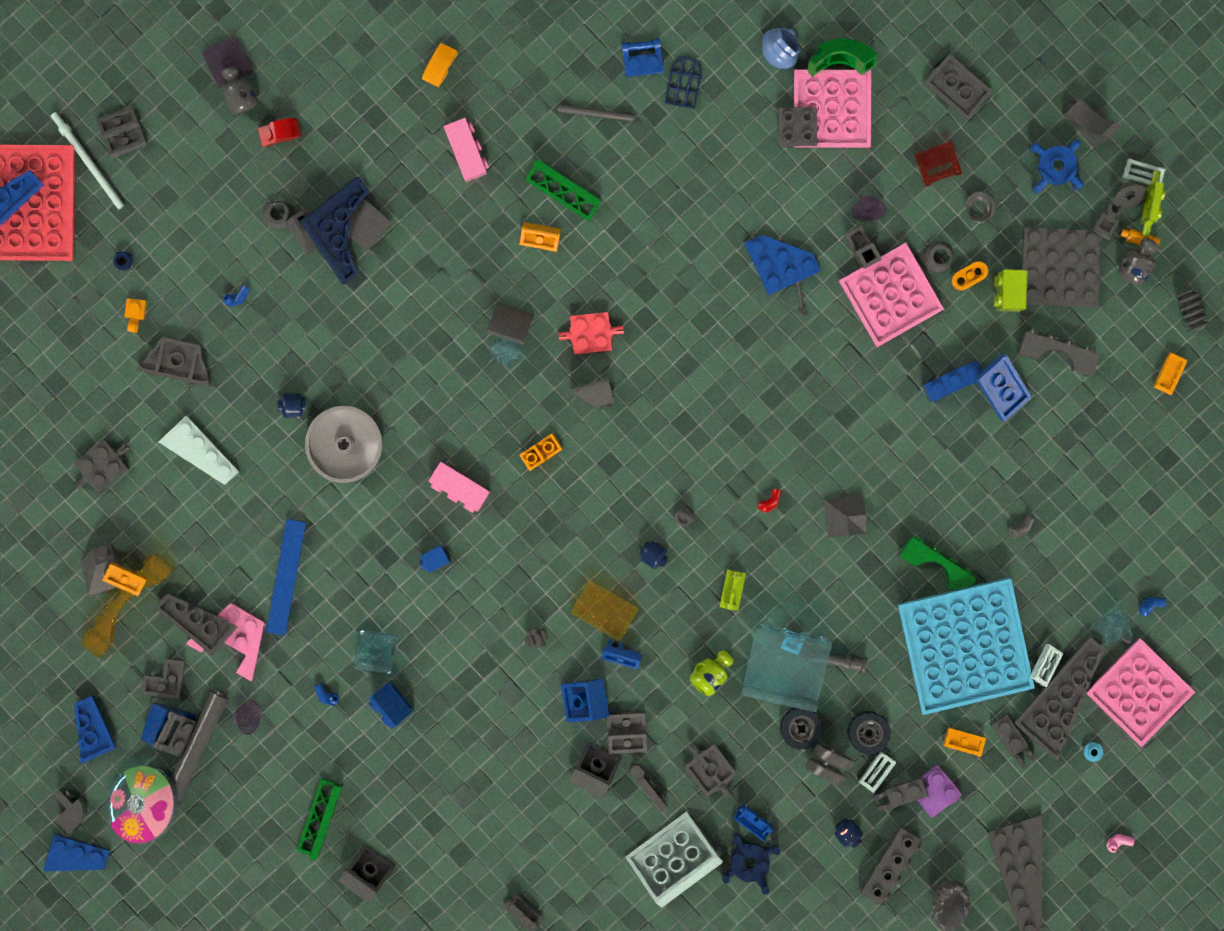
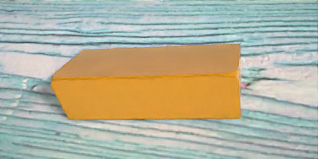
(540, 236)

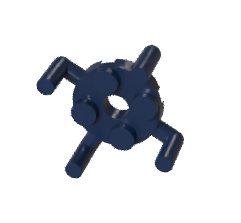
(754, 873)

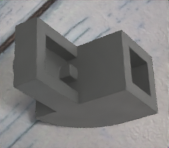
(862, 248)
(75, 812)

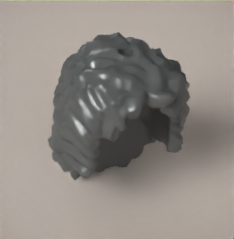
(950, 905)

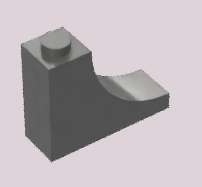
(1089, 123)

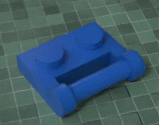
(642, 64)

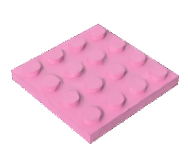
(841, 105)
(891, 295)
(1140, 692)

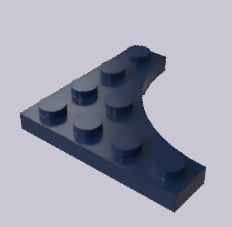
(330, 227)

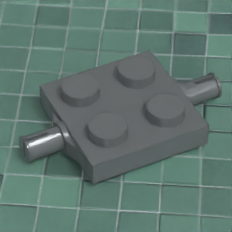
(101, 466)
(710, 770)

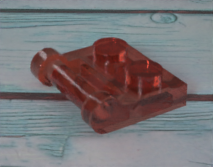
(937, 157)

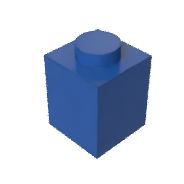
(434, 559)

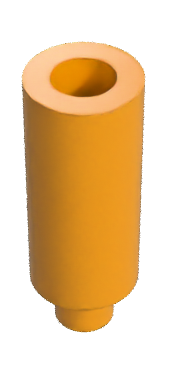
(1135, 236)

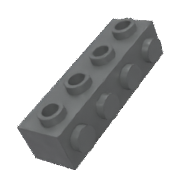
(890, 865)

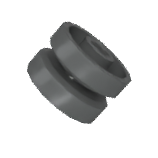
(831, 761)

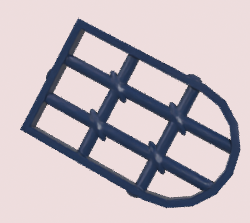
(687, 90)

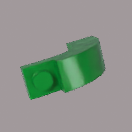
(843, 51)

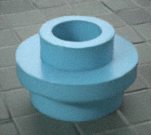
(1087, 751)

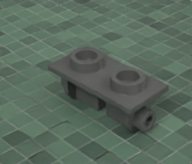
(523, 912)

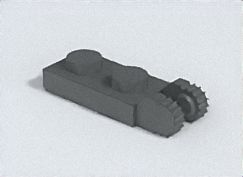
(1012, 739)
(648, 786)
(902, 794)

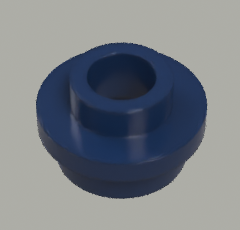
(117, 258)

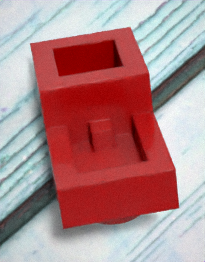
(279, 131)

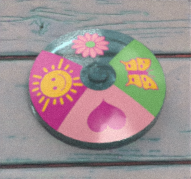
(141, 804)

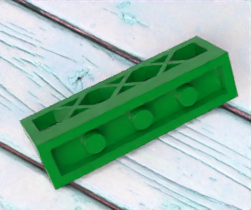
(567, 184)
(326, 820)

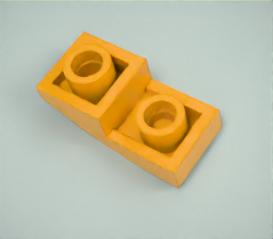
(438, 65)
(541, 451)

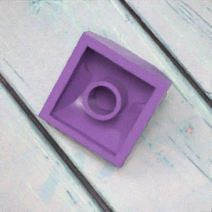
(940, 790)

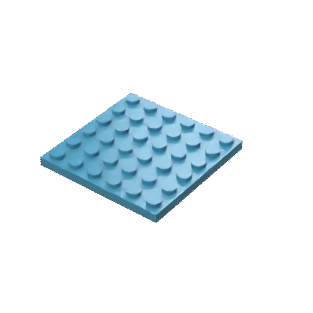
(966, 646)

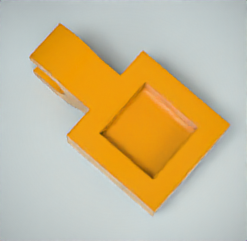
(136, 311)

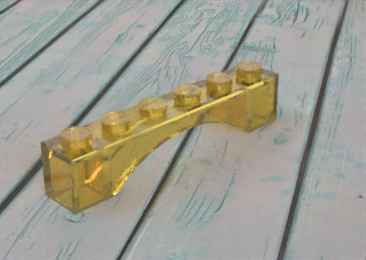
(102, 634)

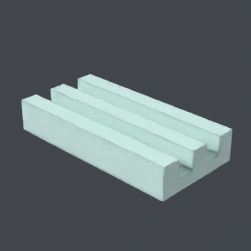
(1126, 175)
(1044, 663)
(878, 769)

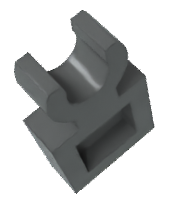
(1106, 222)

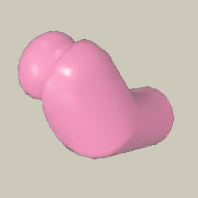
(1117, 840)

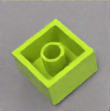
(1010, 290)

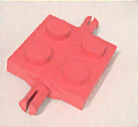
(591, 333)

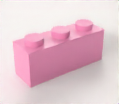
(466, 149)
(458, 487)

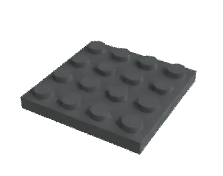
(1061, 267)

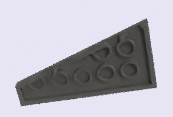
(1057, 705)
(1020, 865)

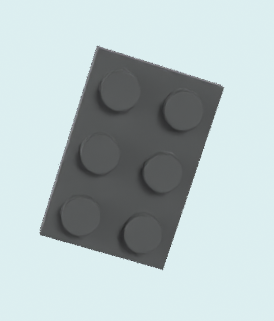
(958, 87)

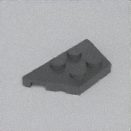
(177, 361)

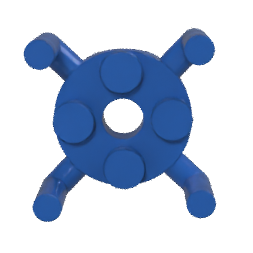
(1046, 169)

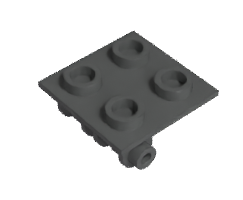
(797, 126)

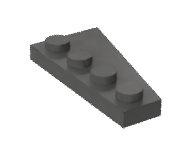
(202, 627)

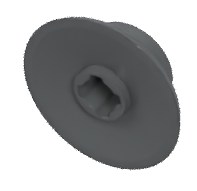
(1130, 195)

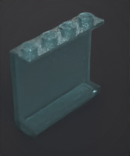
(786, 667)

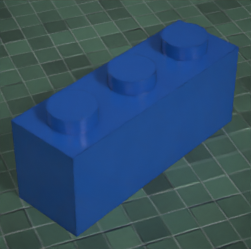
(952, 381)

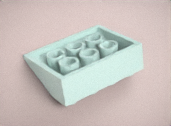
(673, 859)

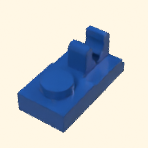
(623, 657)

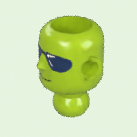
(711, 674)

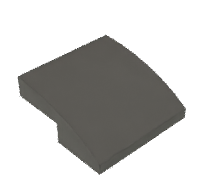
(122, 132)
(367, 225)
(510, 323)
(627, 732)

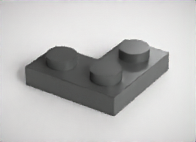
(170, 684)

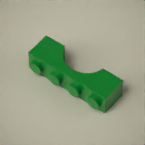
(917, 552)

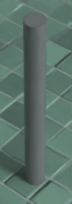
(596, 113)

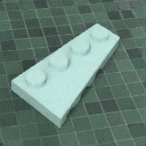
(199, 450)

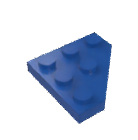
(780, 263)

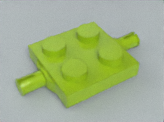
(1152, 209)

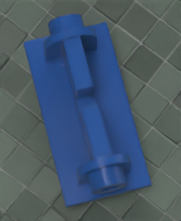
(750, 821)

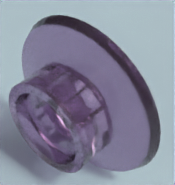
(868, 209)
(248, 717)

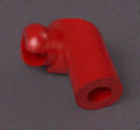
(771, 503)

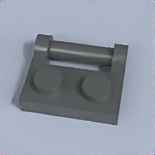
(178, 735)

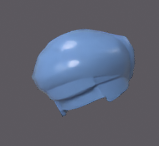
(781, 47)

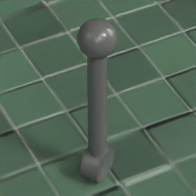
(802, 311)

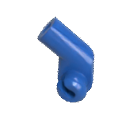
(238, 298)
(1149, 604)

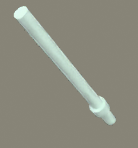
(65, 130)

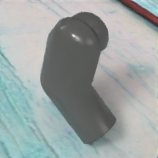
(1023, 529)

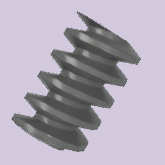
(1193, 310)

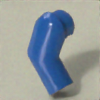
(326, 697)

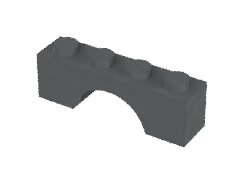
(1081, 360)

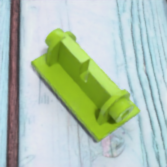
(732, 590)

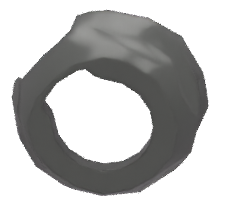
(987, 200)
(278, 224)
(929, 260)

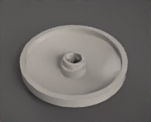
(343, 444)

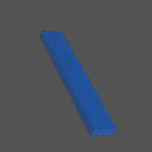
(286, 577)

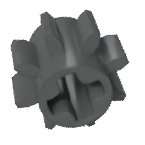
(535, 638)

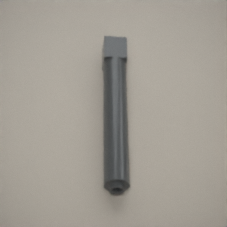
(198, 742)

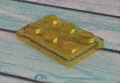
(604, 610)

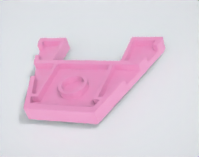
(244, 639)

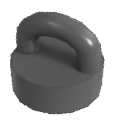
(684, 516)

